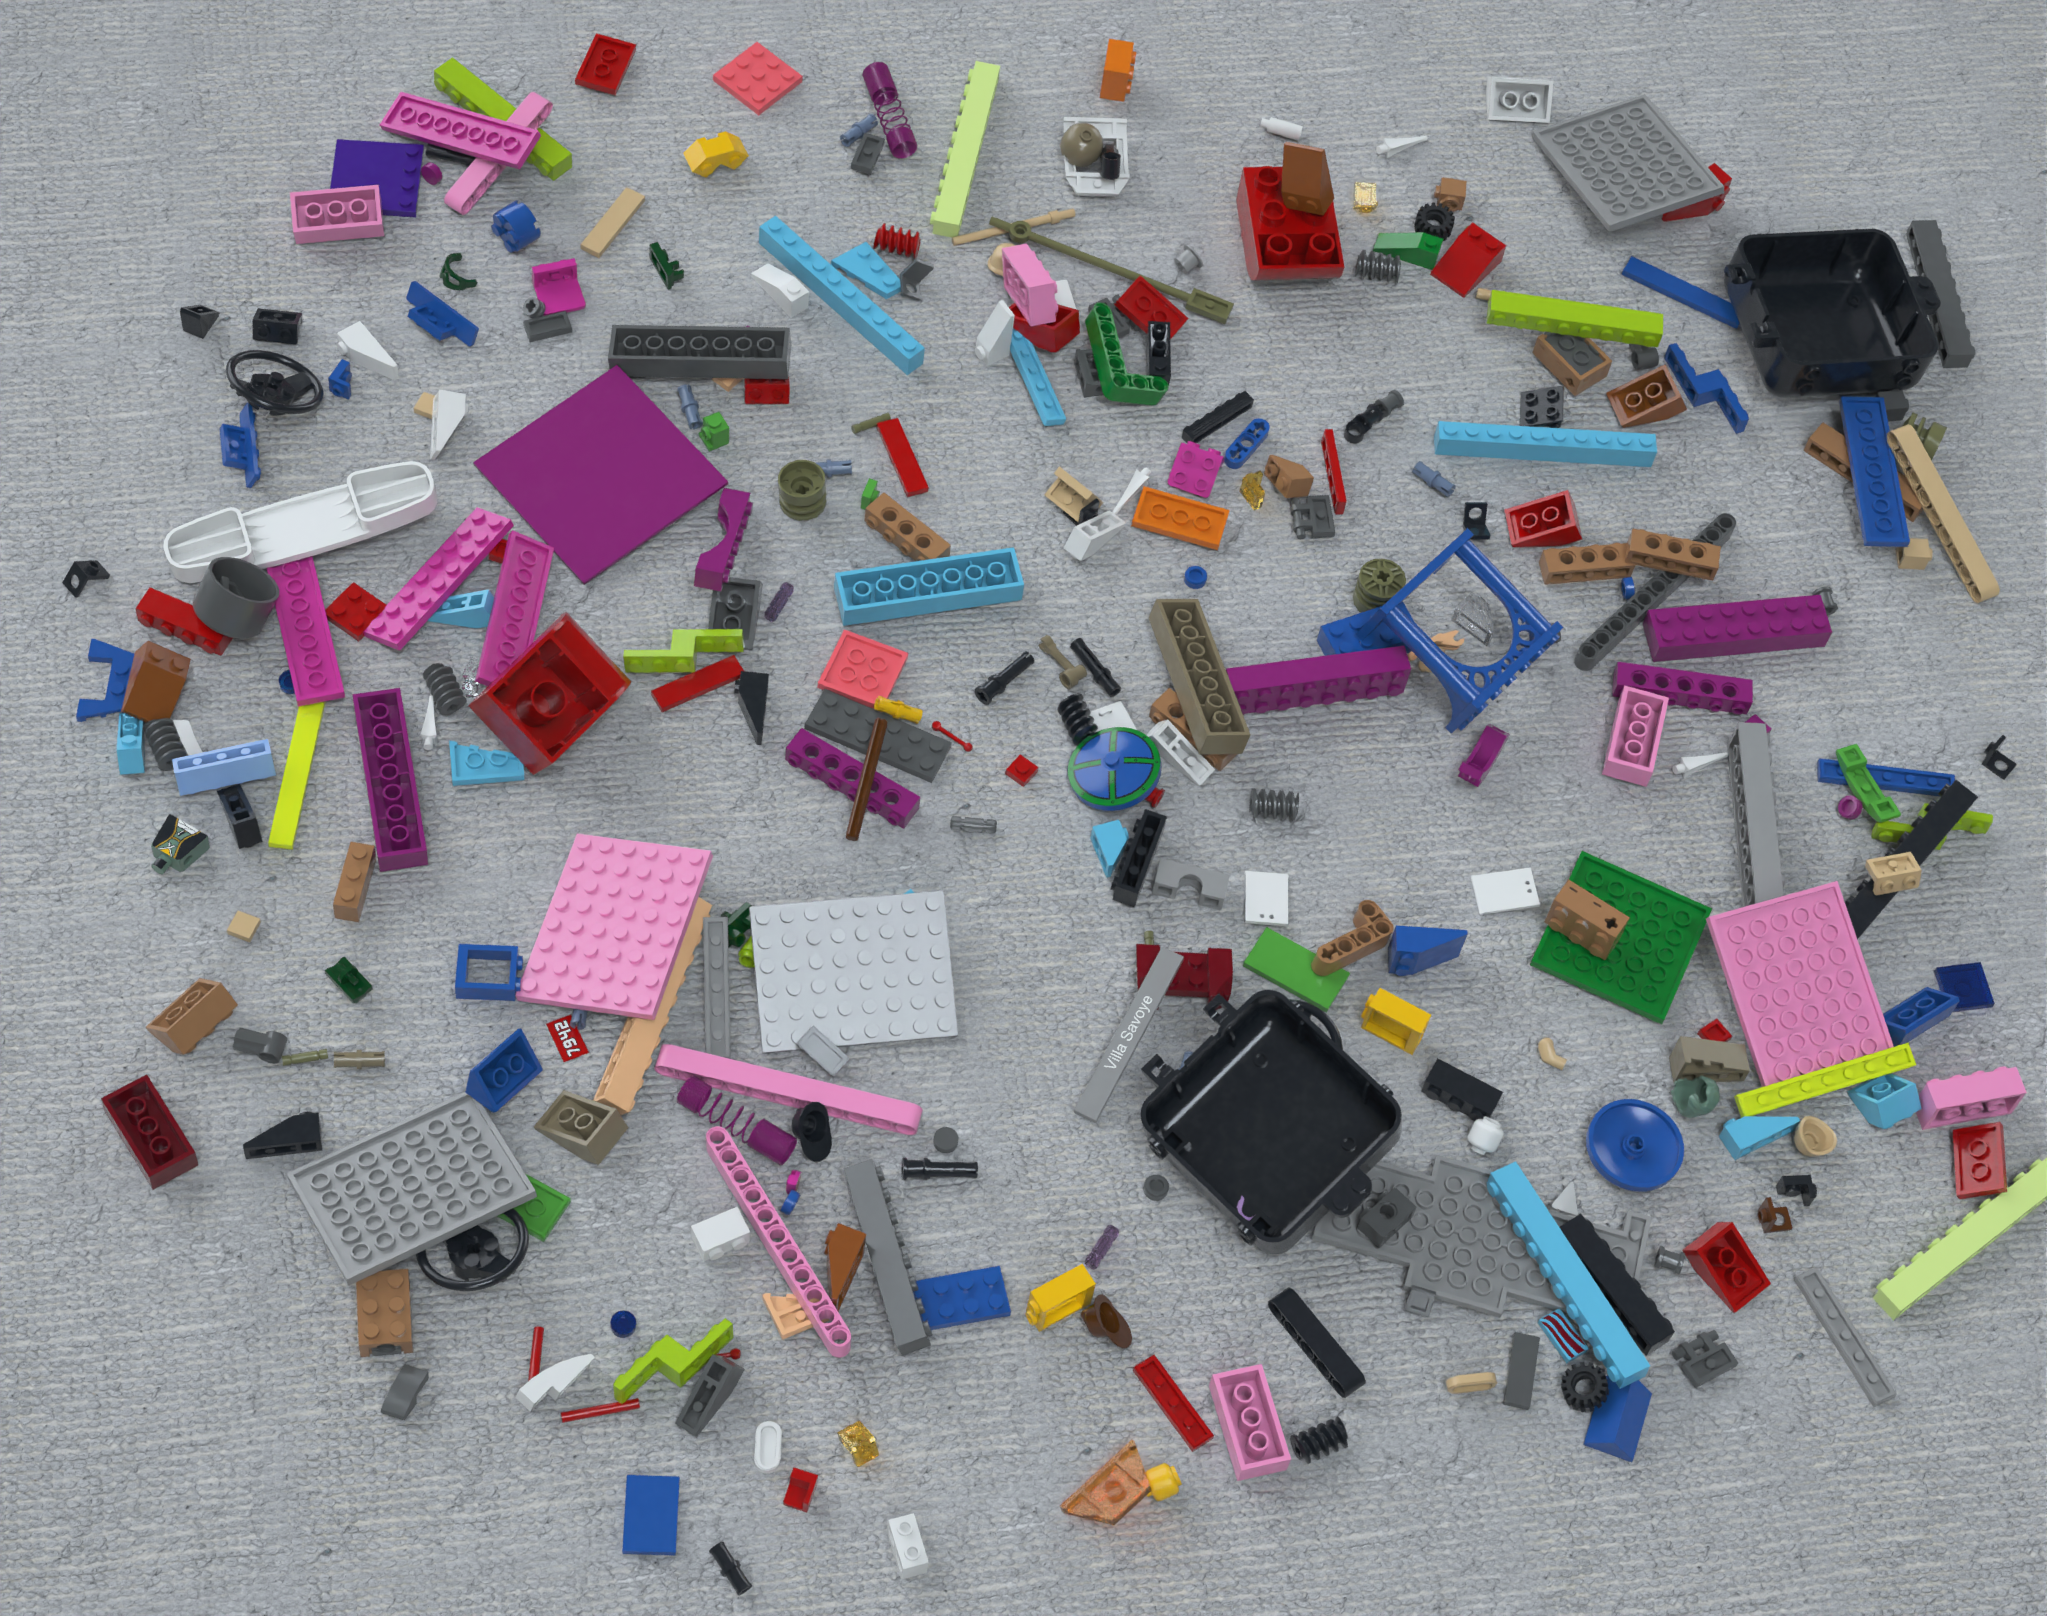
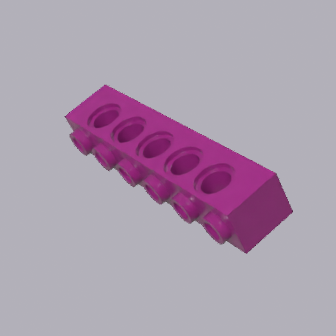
(1693, 683)
(846, 767)

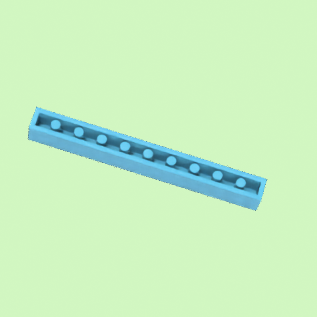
(841, 295)
(1545, 444)
(1567, 1275)

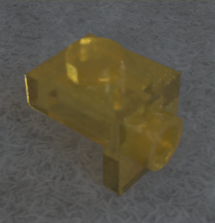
(1365, 197)
(859, 1443)

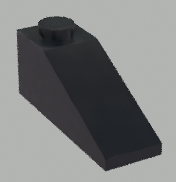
(752, 699)
(240, 816)
(292, 1136)

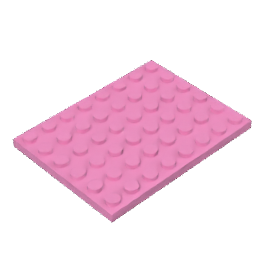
(615, 926)
(1799, 983)

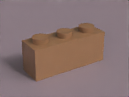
(354, 882)

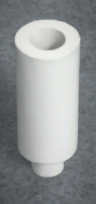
(1282, 128)

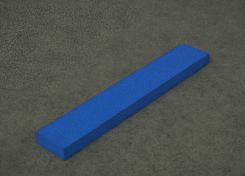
(1681, 291)
(1889, 778)

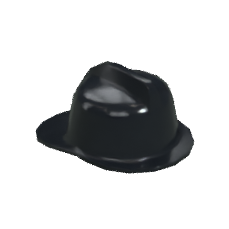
(813, 1130)

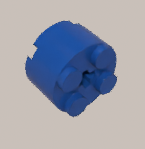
(515, 226)

